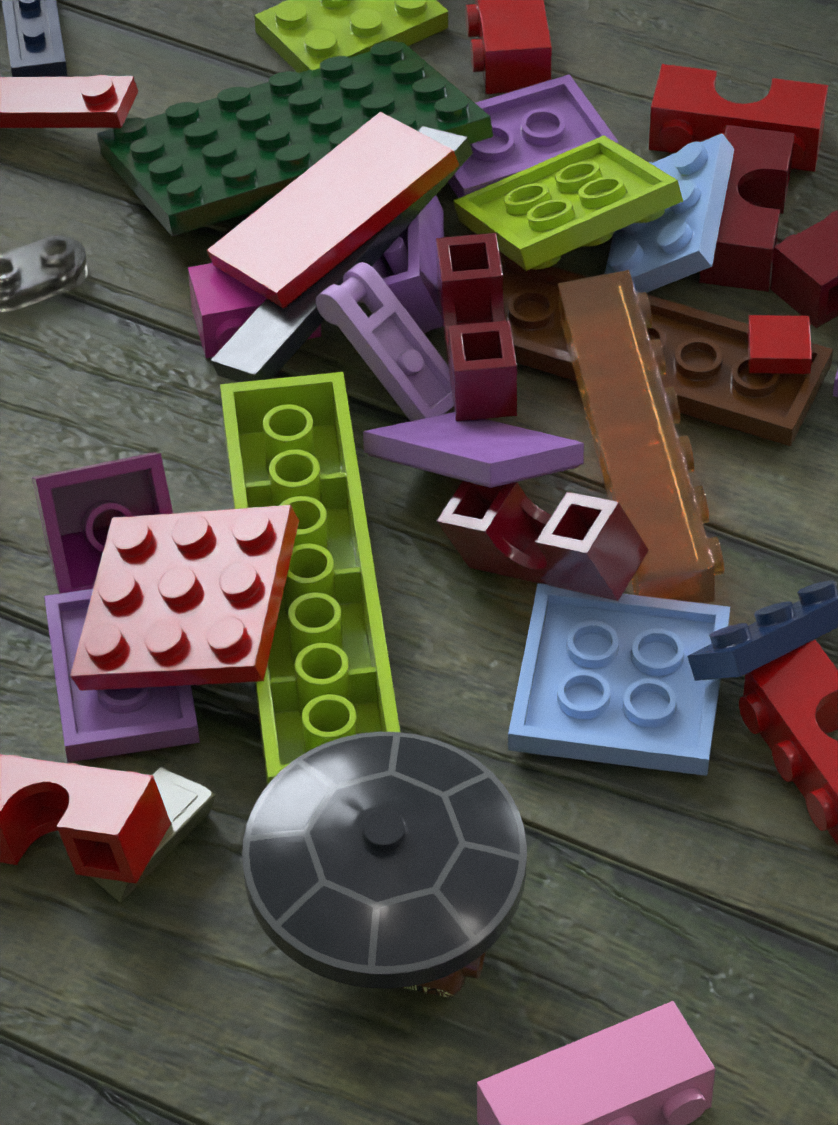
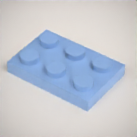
(687, 232)

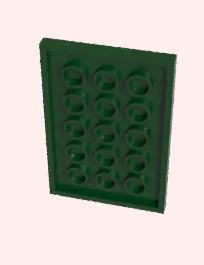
(252, 142)

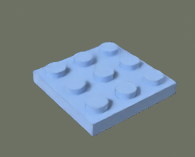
(616, 681)

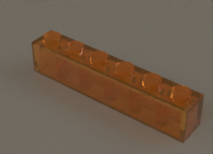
(636, 435)

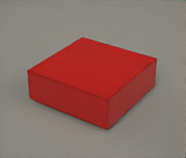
(779, 344)

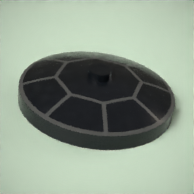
(384, 859)

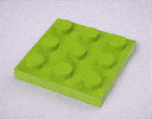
(569, 202)

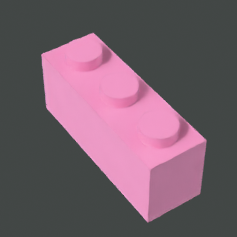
(623, 1075)

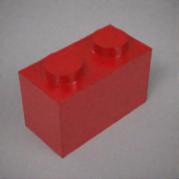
(510, 43)

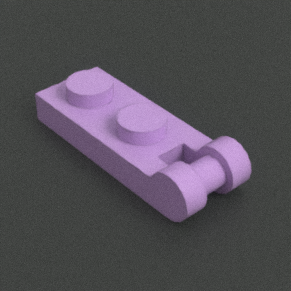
(389, 342)

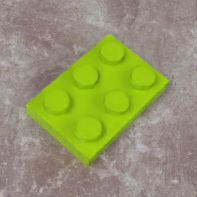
(322, 29)

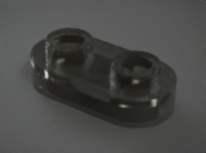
(40, 271)

